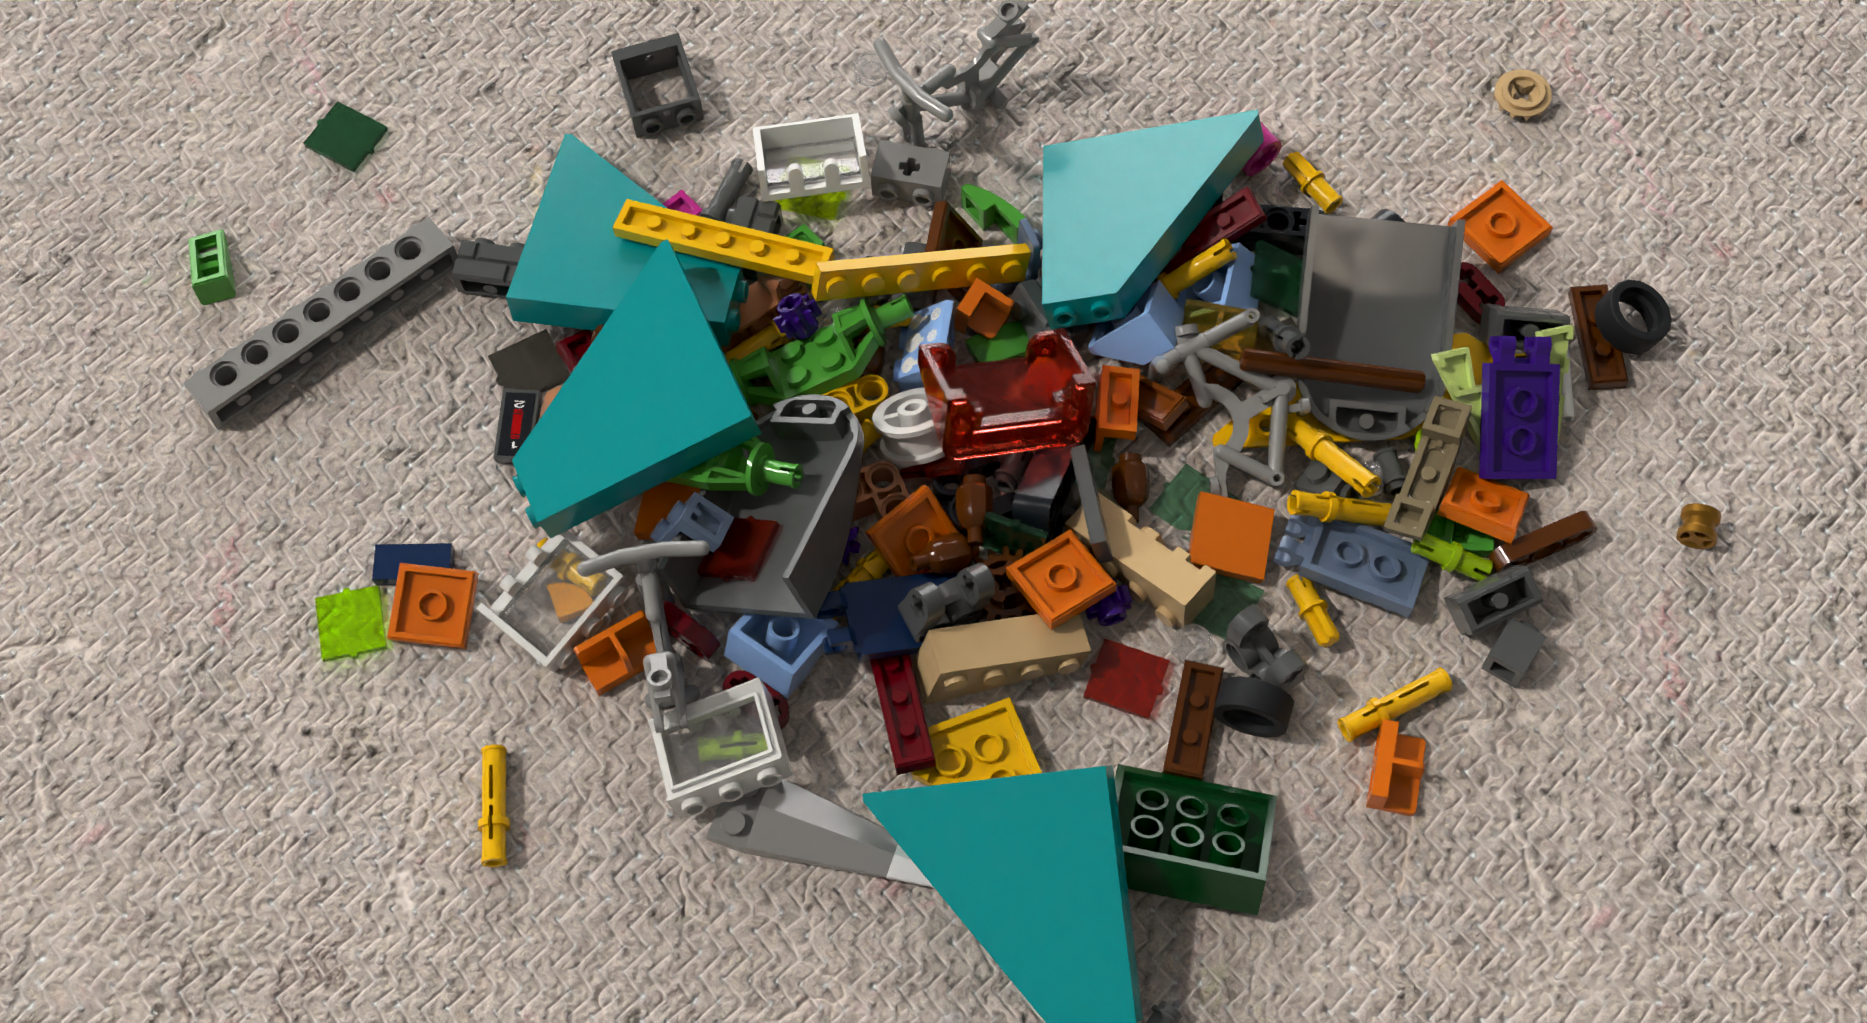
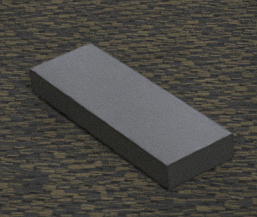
(1091, 504)

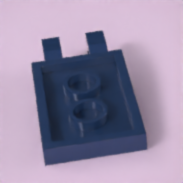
(872, 616)

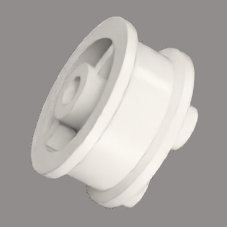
(907, 429)

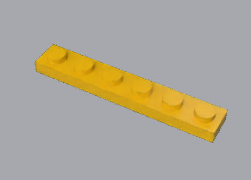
(721, 241)
(919, 271)

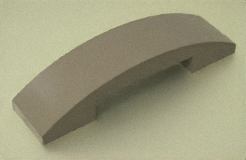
(1430, 469)

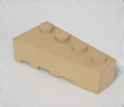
(1148, 567)
(996, 654)

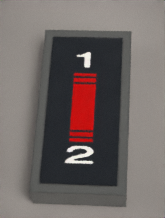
(516, 420)

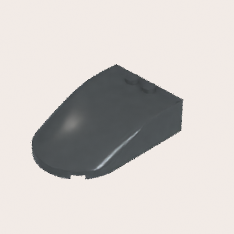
(1382, 300)
(812, 519)

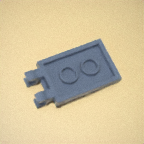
(1354, 561)

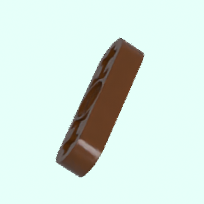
(1544, 541)

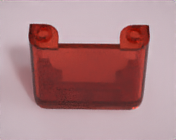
(1008, 402)

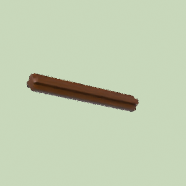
(1332, 371)

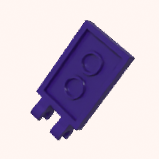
(1519, 411)

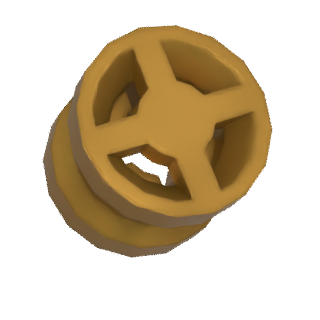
(1698, 526)

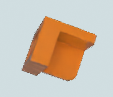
(983, 310)
(1116, 404)
(616, 652)
(1395, 771)

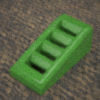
(212, 270)

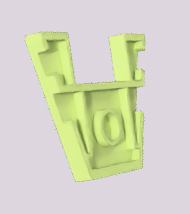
(1457, 374)

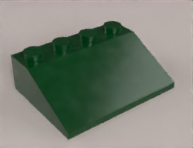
(1194, 838)

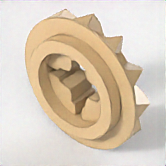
(1522, 82)

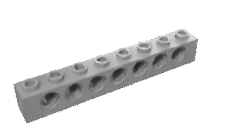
(319, 339)

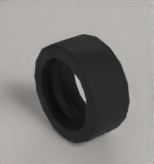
(1644, 300)
(1253, 706)

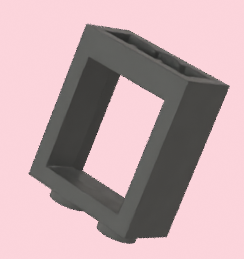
(665, 54)

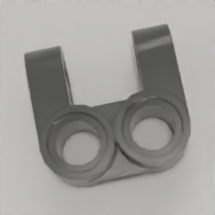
(949, 604)
(1257, 651)

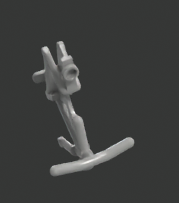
(975, 80)
(1275, 394)
(662, 669)

